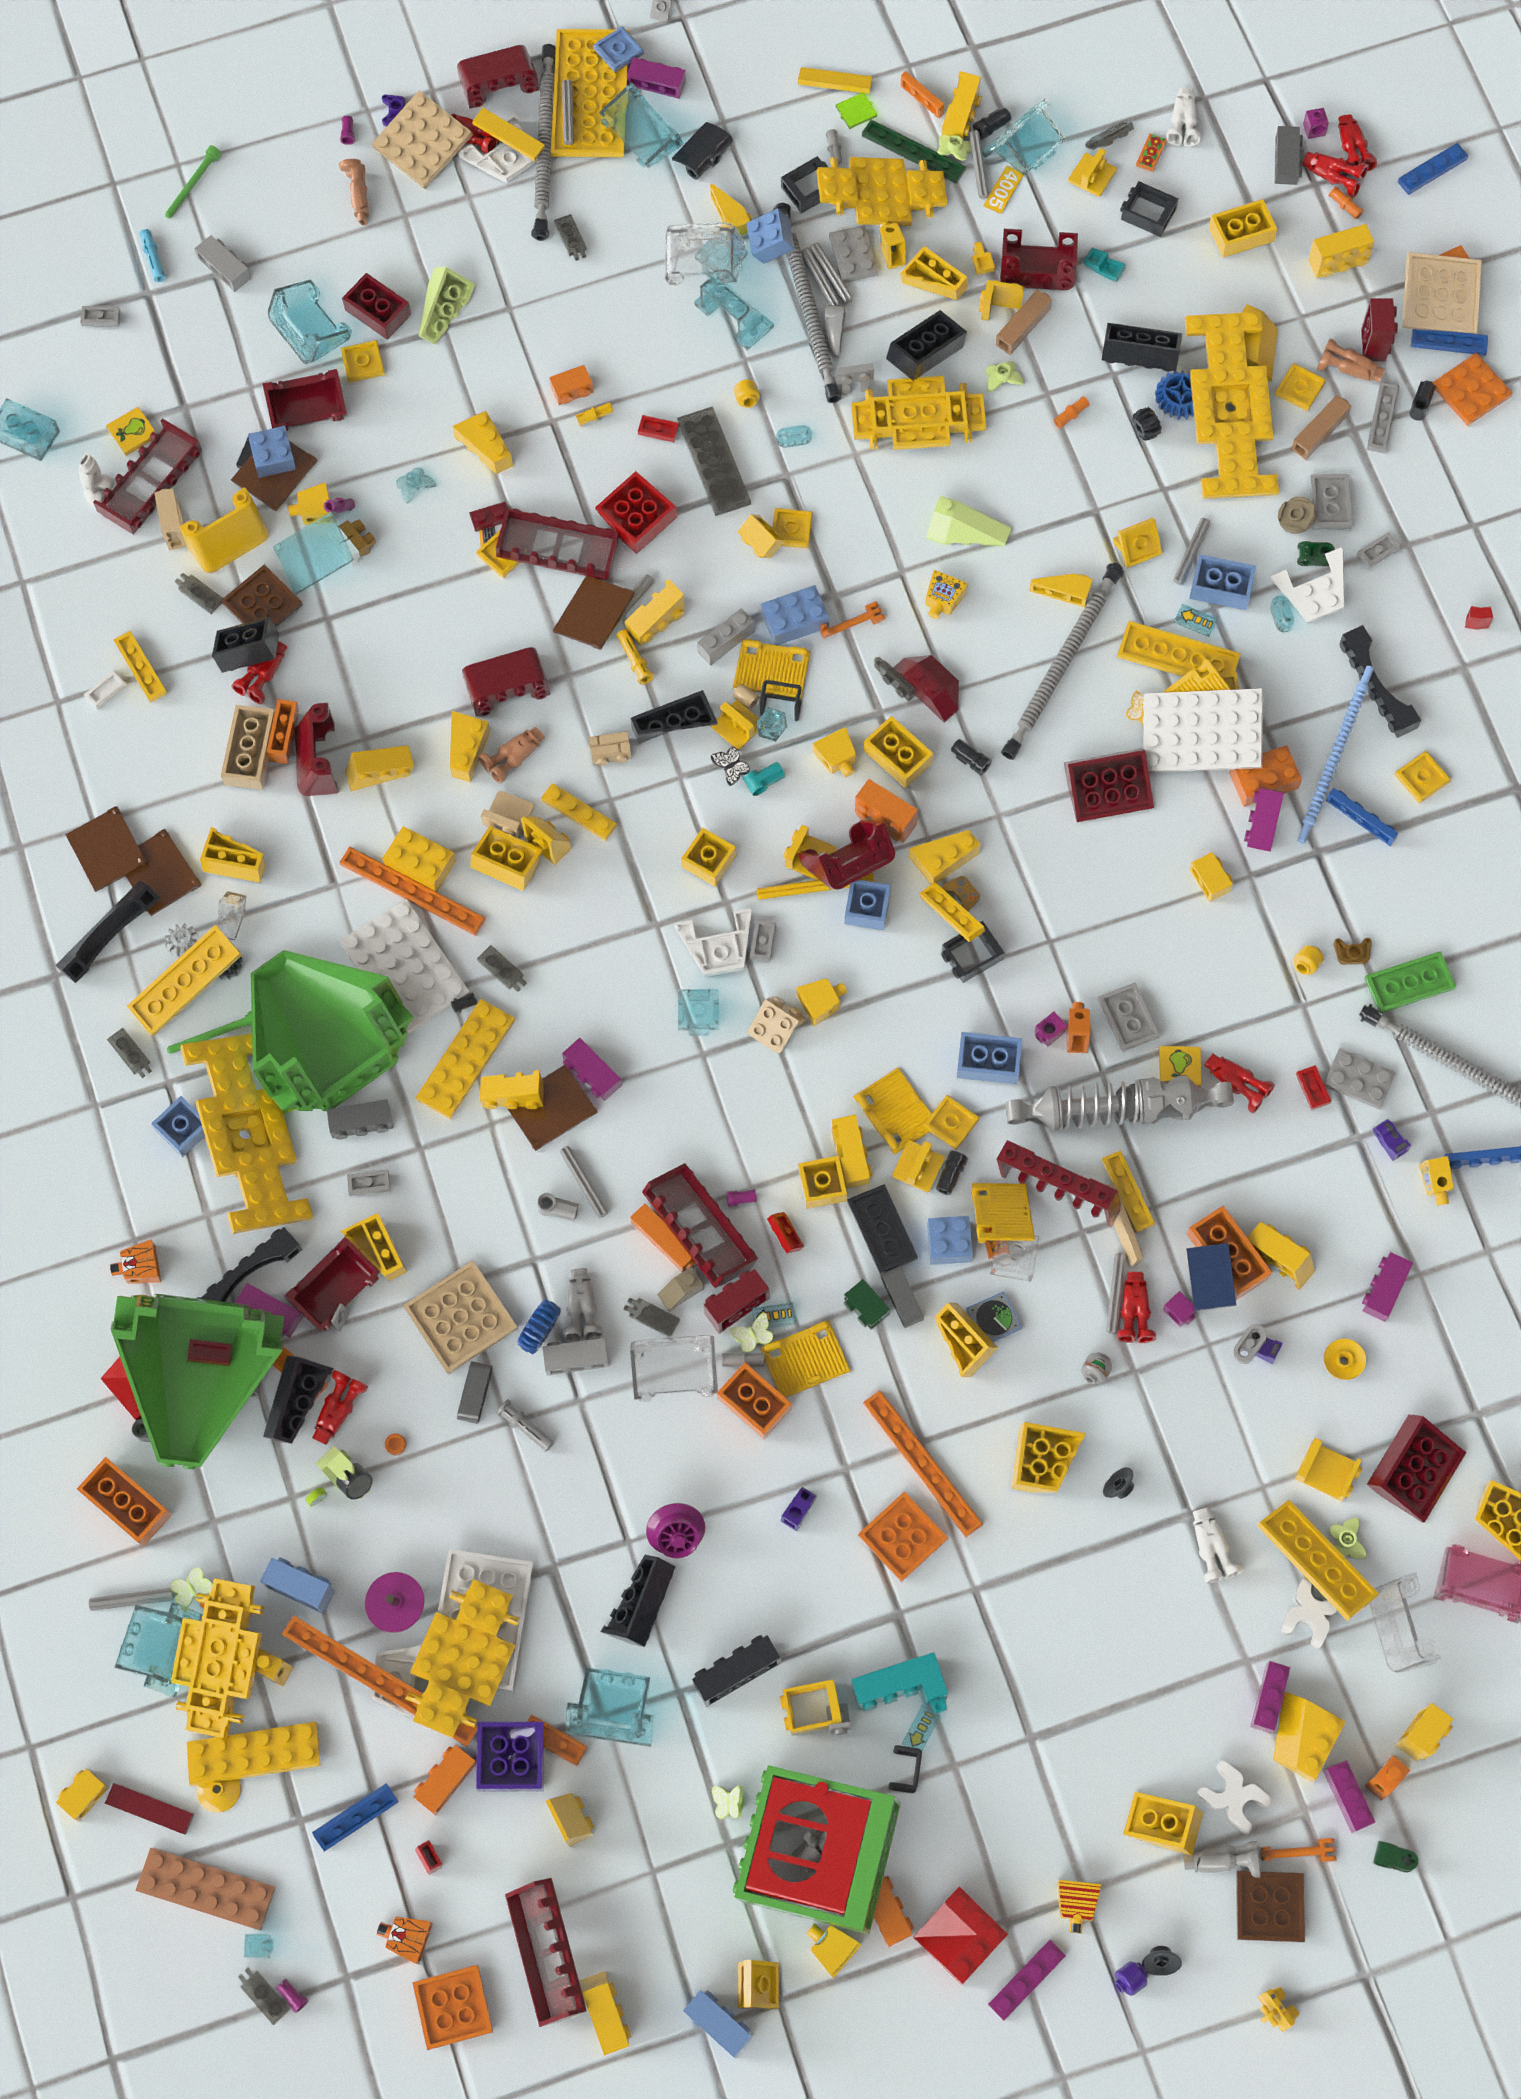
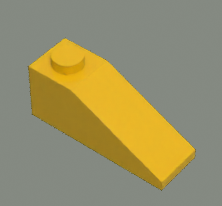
(730, 210)
(1067, 588)

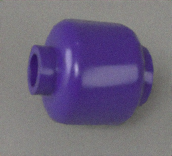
(1131, 1978)

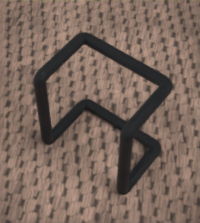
(763, 698)
(907, 1751)

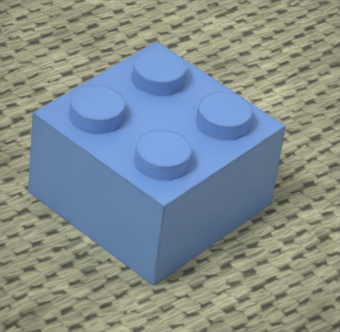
(770, 236)
(271, 451)
(867, 904)
(180, 1126)
(949, 1240)

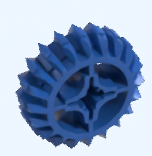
(1169, 397)
(539, 1326)

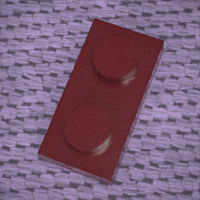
(488, 516)

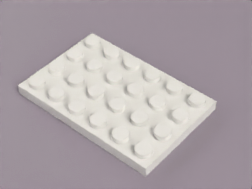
(1203, 730)
(405, 951)
(499, 1572)

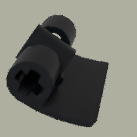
(703, 149)

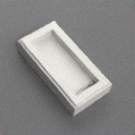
(105, 690)

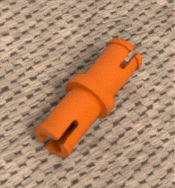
(1345, 202)
(1071, 412)

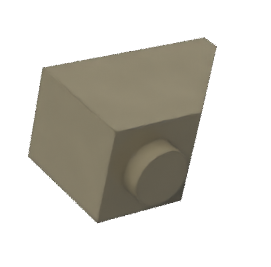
(680, 1289)

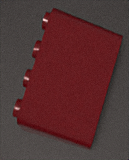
(496, 71)
(1039, 265)
(505, 678)

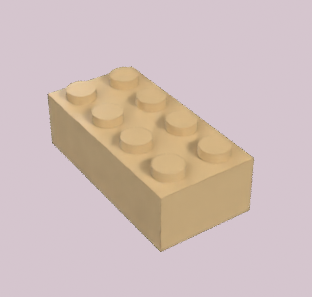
(246, 755)

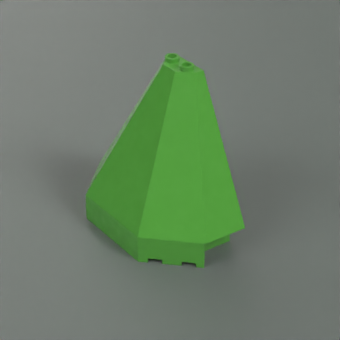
(322, 1030)
(183, 1401)

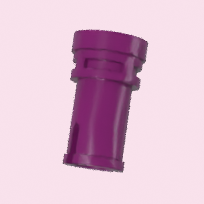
(347, 134)
(735, 1198)
(295, 1999)

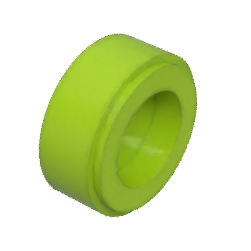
(316, 1496)

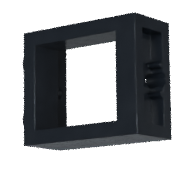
(788, 185)
(1152, 195)
(990, 943)

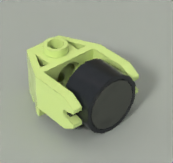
(346, 1476)

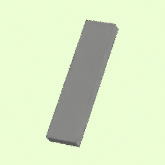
(1382, 417)

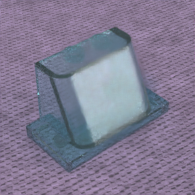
(1028, 140)
(750, 321)
(152, 1645)
(612, 1708)

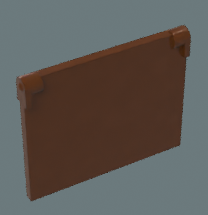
(274, 488)
(593, 612)
(106, 849)
(165, 872)
(563, 1109)

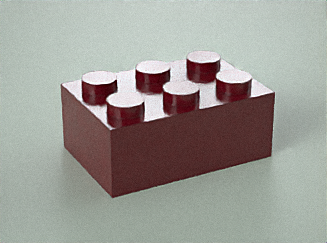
(376, 306)
(1379, 329)
(736, 1300)

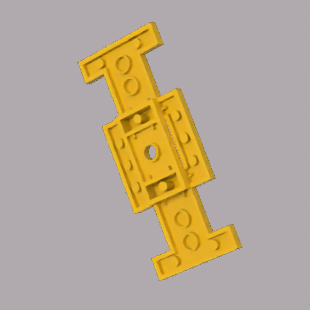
(1228, 383)
(251, 1160)

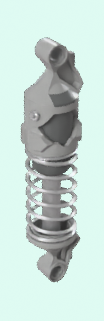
(1143, 1101)

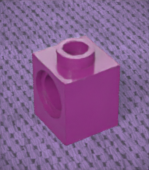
(1315, 123)
(1054, 1022)
(1180, 1309)

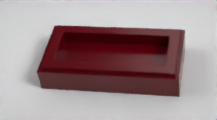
(209, 1352)

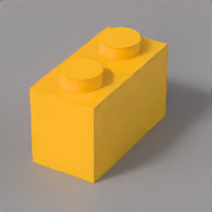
(760, 536)
(1211, 876)
(81, 1794)

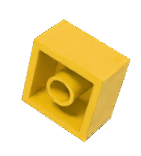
(708, 857)
(822, 1182)

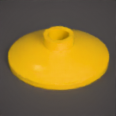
(1351, 1352)
(221, 1801)

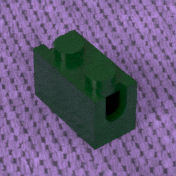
(866, 1305)

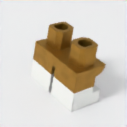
(357, 545)

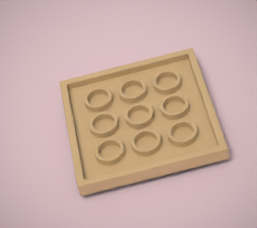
(422, 139)
(1441, 293)
(460, 1317)

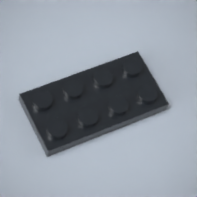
(882, 1229)

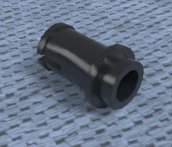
(463, 1002)

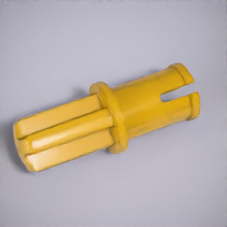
(594, 413)

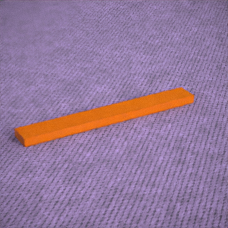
(412, 891)
(923, 1464)

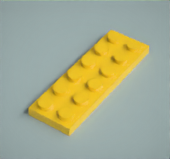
(1173, 652)
(184, 980)
(465, 1059)
(1318, 1560)
(253, 1754)

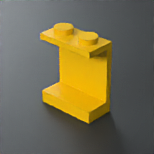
(1328, 1471)

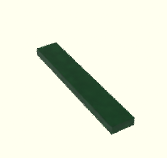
(913, 150)

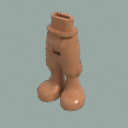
(358, 188)
(1351, 364)
(514, 751)

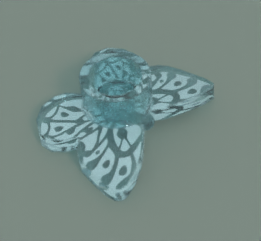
(412, 482)

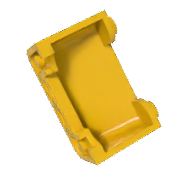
(228, 536)

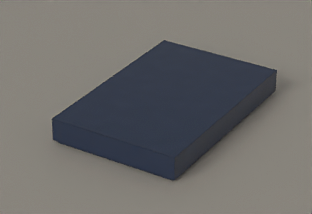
(1211, 1277)

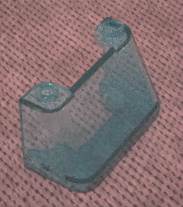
(640, 127)
(304, 323)

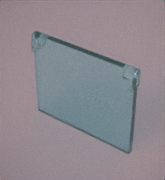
(313, 553)

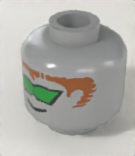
(1096, 1368)

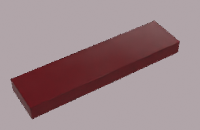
(149, 1808)

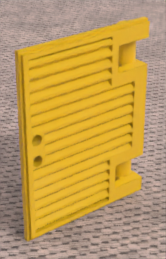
(772, 664)
(1193, 682)
(895, 1109)
(1004, 1210)
(805, 1359)

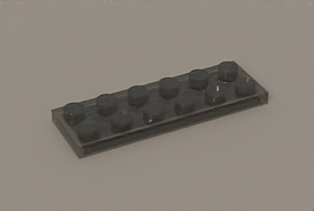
(714, 461)

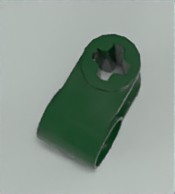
(1313, 553)
(1391, 1857)

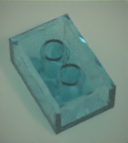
(26, 429)

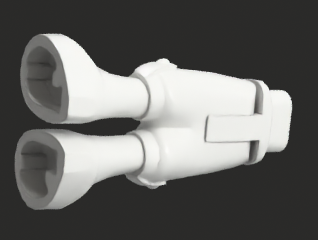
(1184, 114)
(92, 479)
(1212, 1542)

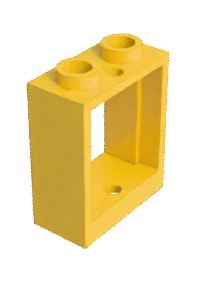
(833, 1701)

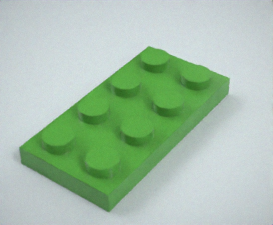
(1410, 982)

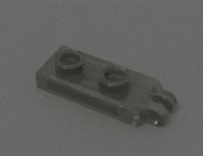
(1106, 137)
(570, 236)
(199, 593)
(891, 676)
(501, 968)
(129, 1052)
(652, 1316)
(264, 1996)

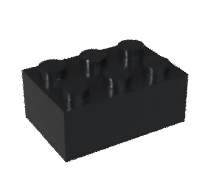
(245, 644)

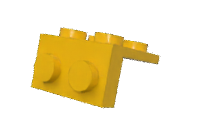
(1000, 294)
(801, 842)

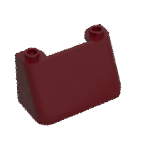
(305, 400)
(314, 773)
(866, 853)
(332, 1282)

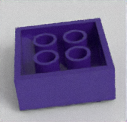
(510, 1756)

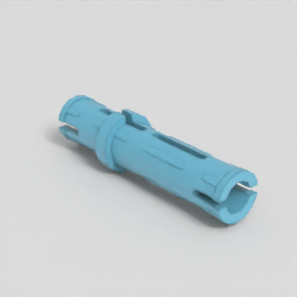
(150, 248)

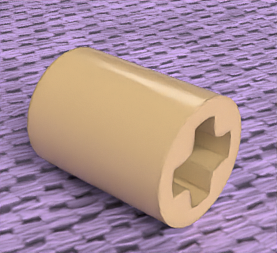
(746, 696)

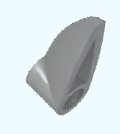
(834, 327)

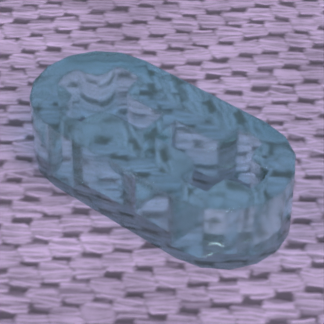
(794, 436)
(1278, 615)

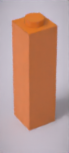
(661, 1237)

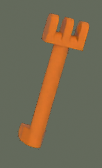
(870, 614)
(1267, 1854)

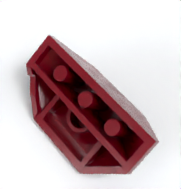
(932, 684)

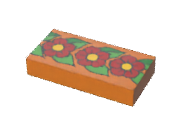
(1151, 152)

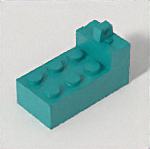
(902, 1679)

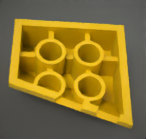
(1261, 346)
(1043, 1457)
(1501, 1515)
(1305, 1736)

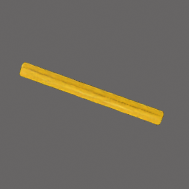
(799, 888)

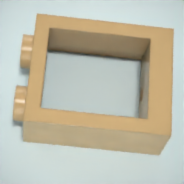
(170, 518)

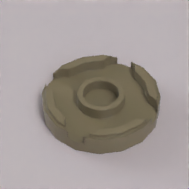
(1297, 515)

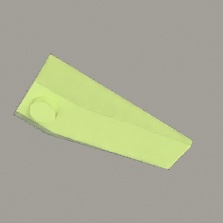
(444, 299)
(962, 524)

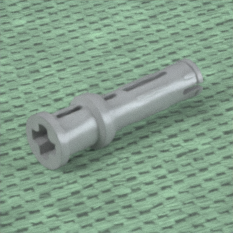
(519, 1416)

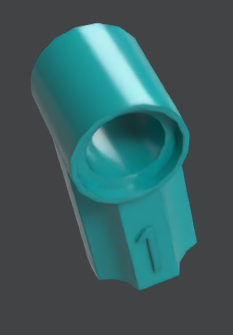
(759, 781)

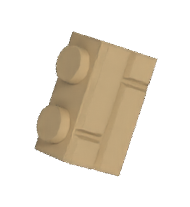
(610, 748)

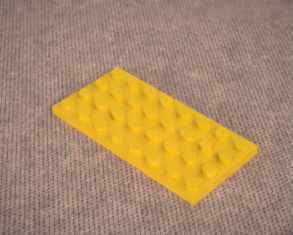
(592, 89)

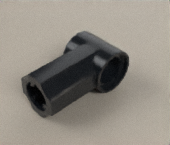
(1422, 400)

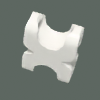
(1309, 1612)
(1234, 1797)

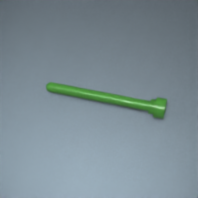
(212, 155)
(213, 1033)

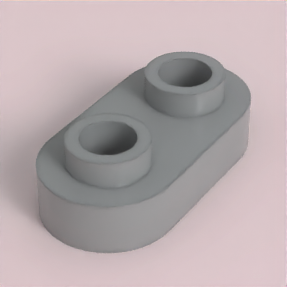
(1249, 1344)

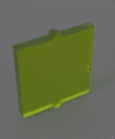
(856, 110)

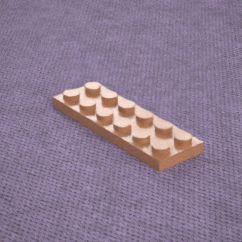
(205, 1889)

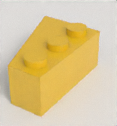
(963, 106)
(484, 441)
(657, 614)
(467, 743)
(378, 766)
(230, 858)
(512, 1091)
(851, 1151)
(1282, 1253)
(965, 1339)

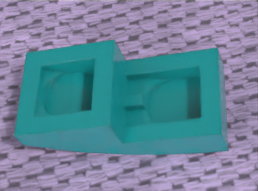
(1103, 265)

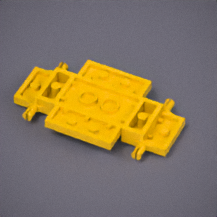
(881, 189)
(918, 414)
(217, 1658)
(462, 1658)

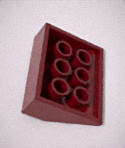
(1109, 784)
(1416, 1467)

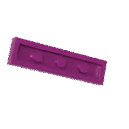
(1026, 1980)

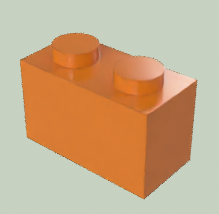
(571, 385)

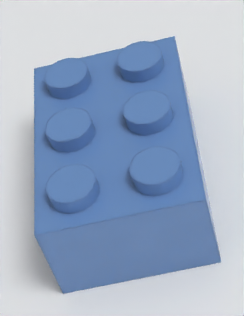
(1222, 582)
(794, 615)
(989, 1058)
(298, 1584)
(718, 2022)

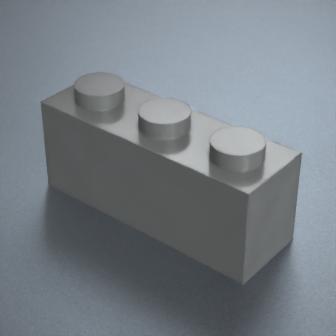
(1288, 155)
(359, 1119)

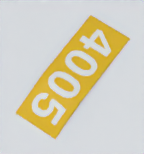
(1003, 189)

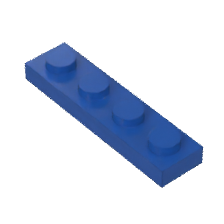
(1432, 168)
(1449, 341)
(1365, 819)
(1491, 1156)
(355, 1817)

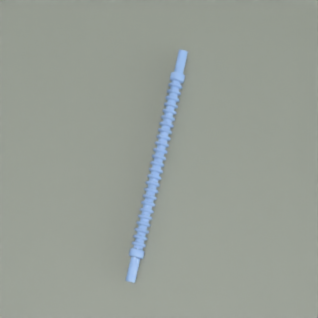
(1361, 689)

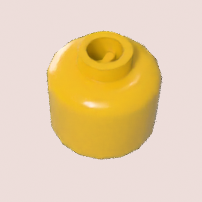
(746, 393)
(1308, 960)

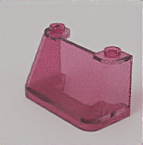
(1480, 1582)

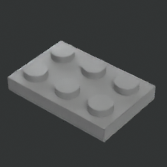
(853, 254)
(1331, 500)
(1128, 1017)
(1359, 1079)

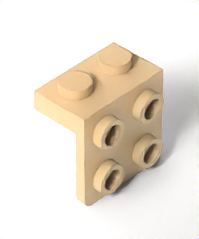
(506, 813)
(775, 1023)

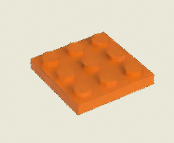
(1472, 389)
(902, 1536)
(452, 2007)

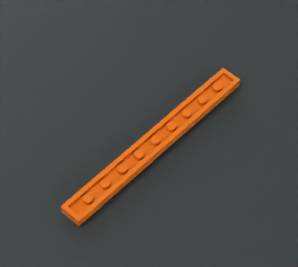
(361, 1670)

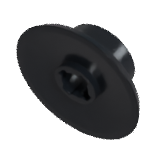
(1119, 1484)
(1161, 1961)

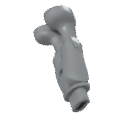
(581, 1301)
(1224, 1859)

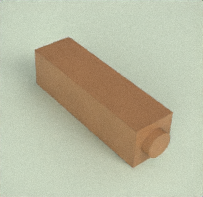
(1023, 321)
(1321, 427)

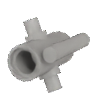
(811, 1848)

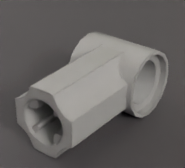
(560, 1208)

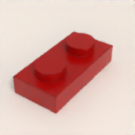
(658, 428)
(1313, 1087)
(785, 1232)

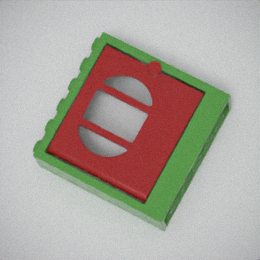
(835, 1872)

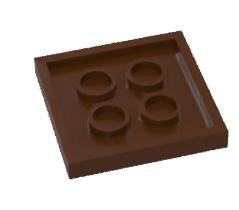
(262, 597)
(1270, 1906)

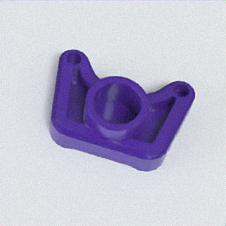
(395, 105)

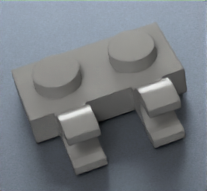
(856, 373)

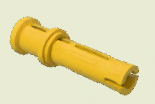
(638, 664)

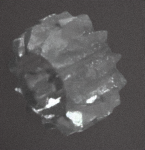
(174, 939)

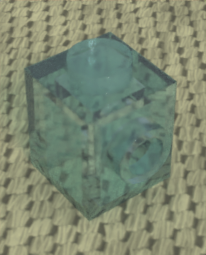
(772, 724)
(258, 1946)

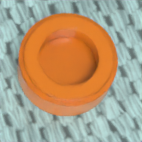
(395, 1444)

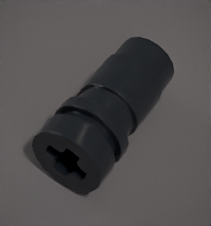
(992, 123)
(969, 755)
(954, 1165)

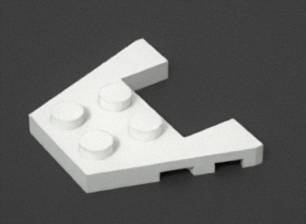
(500, 162)
(1318, 596)
(718, 952)
(398, 1664)

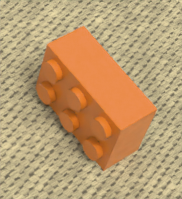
(1277, 773)
(880, 805)
(754, 1400)

